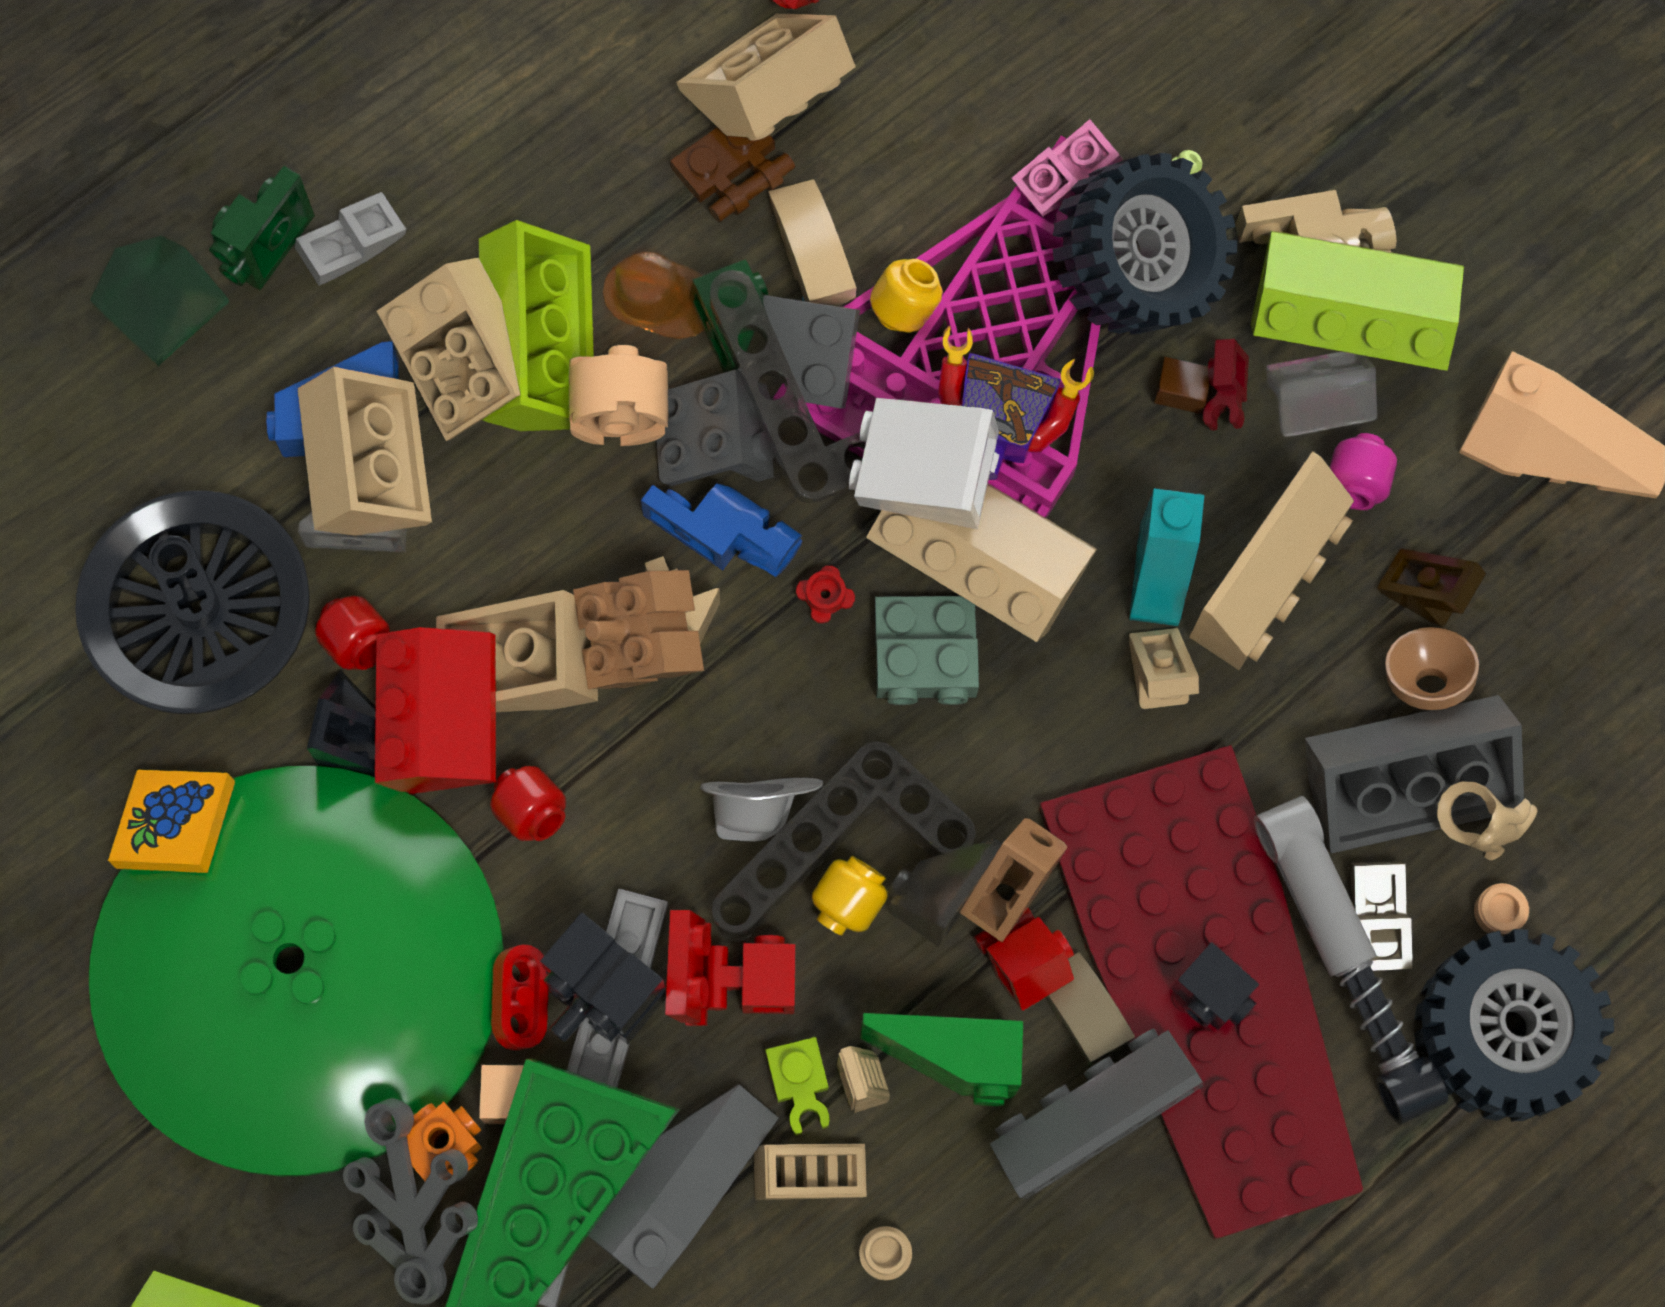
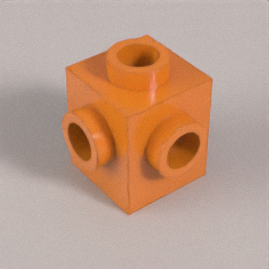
(431, 1125)

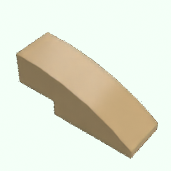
(812, 244)

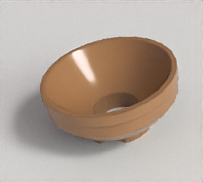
(1436, 654)

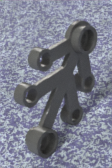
(406, 1207)

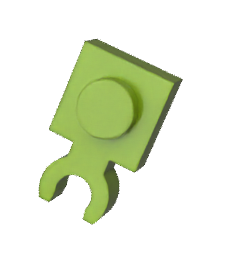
(798, 1075)

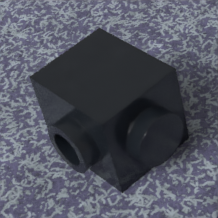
(1216, 989)

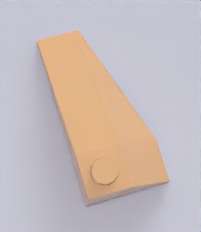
(1557, 431)

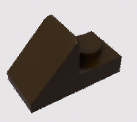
(1431, 584)

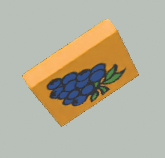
(172, 821)

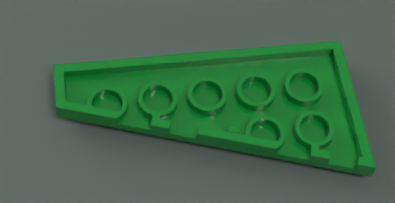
(551, 1181)

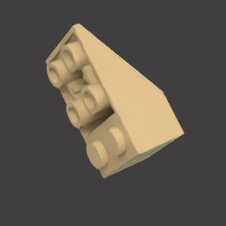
(455, 344)

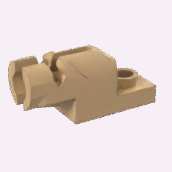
(1318, 218)

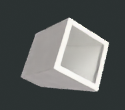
(926, 460)

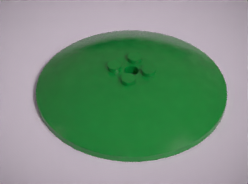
(278, 1064)

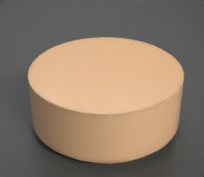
(1501, 909)

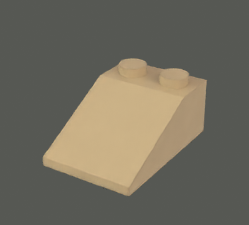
(535, 650)

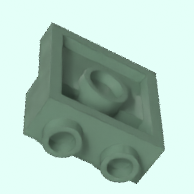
(926, 649)

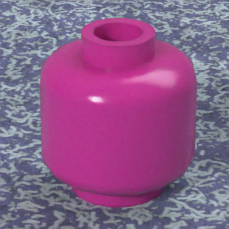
(1364, 469)

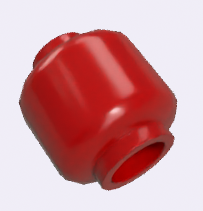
(349, 632)
(528, 803)

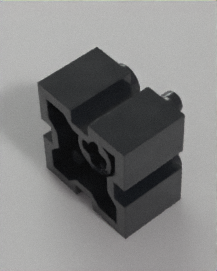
(600, 983)

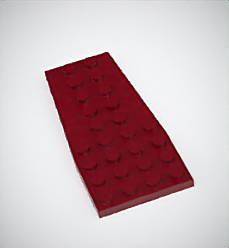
(1153, 880)

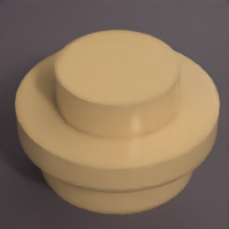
(885, 1253)

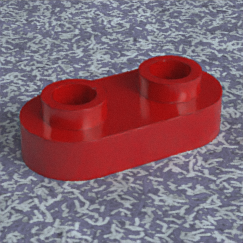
(521, 999)

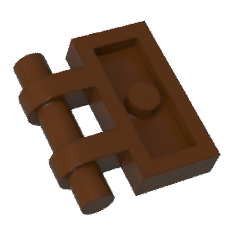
(718, 159)

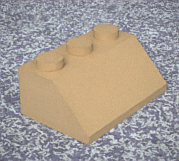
(769, 73)
(363, 453)

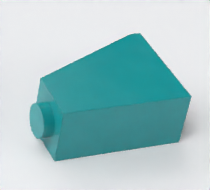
(1165, 556)

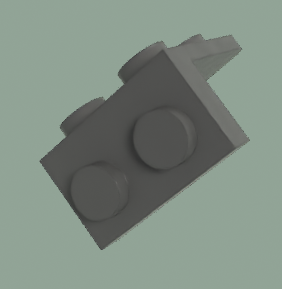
(713, 432)

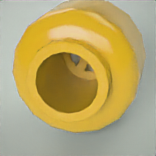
(906, 295)
(849, 896)

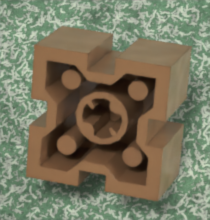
(638, 629)

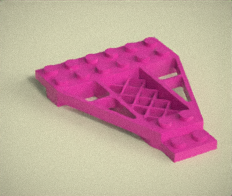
(885, 375)

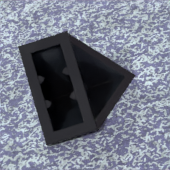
(344, 728)

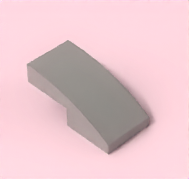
(350, 241)

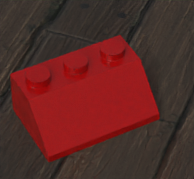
(435, 709)

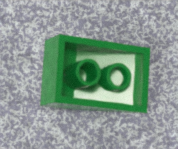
(960, 1053)

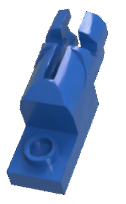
(723, 526)

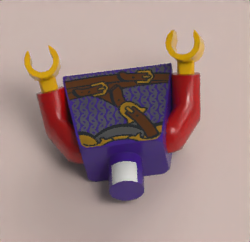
(1025, 403)

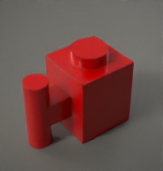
(1029, 960)
(764, 978)

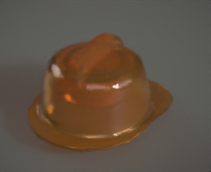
(653, 295)

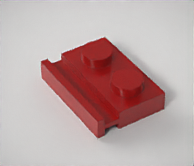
(687, 968)

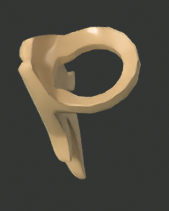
(1504, 827)

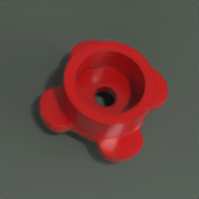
(825, 580)

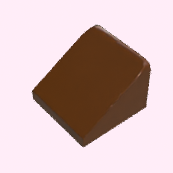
(1182, 385)

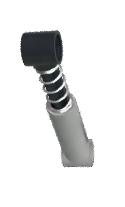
(1295, 842)

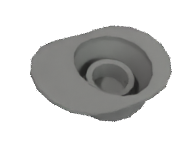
(755, 808)

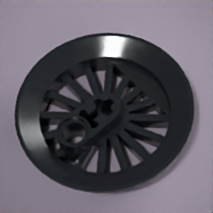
(158, 530)

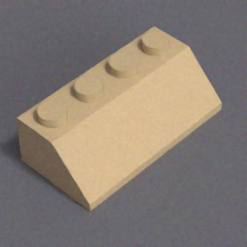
(1274, 564)
(1009, 566)

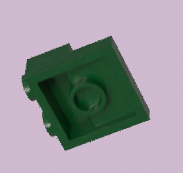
(257, 236)

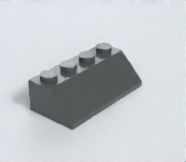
(1391, 773)
(1095, 1114)

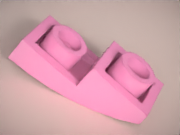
(1055, 172)

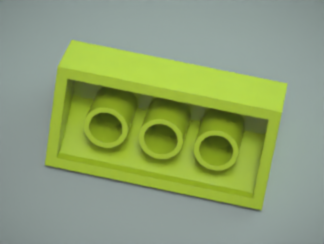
(1358, 300)
(547, 318)

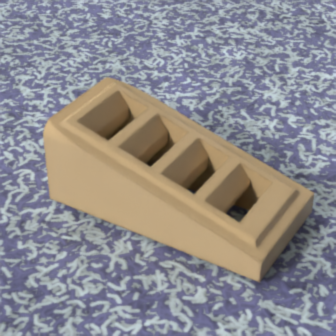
(862, 1078)
(765, 1171)

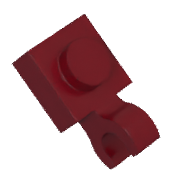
(1229, 377)

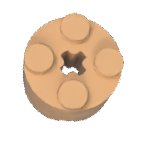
(618, 397)

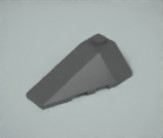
(681, 1184)

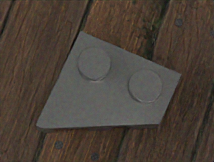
(817, 346)

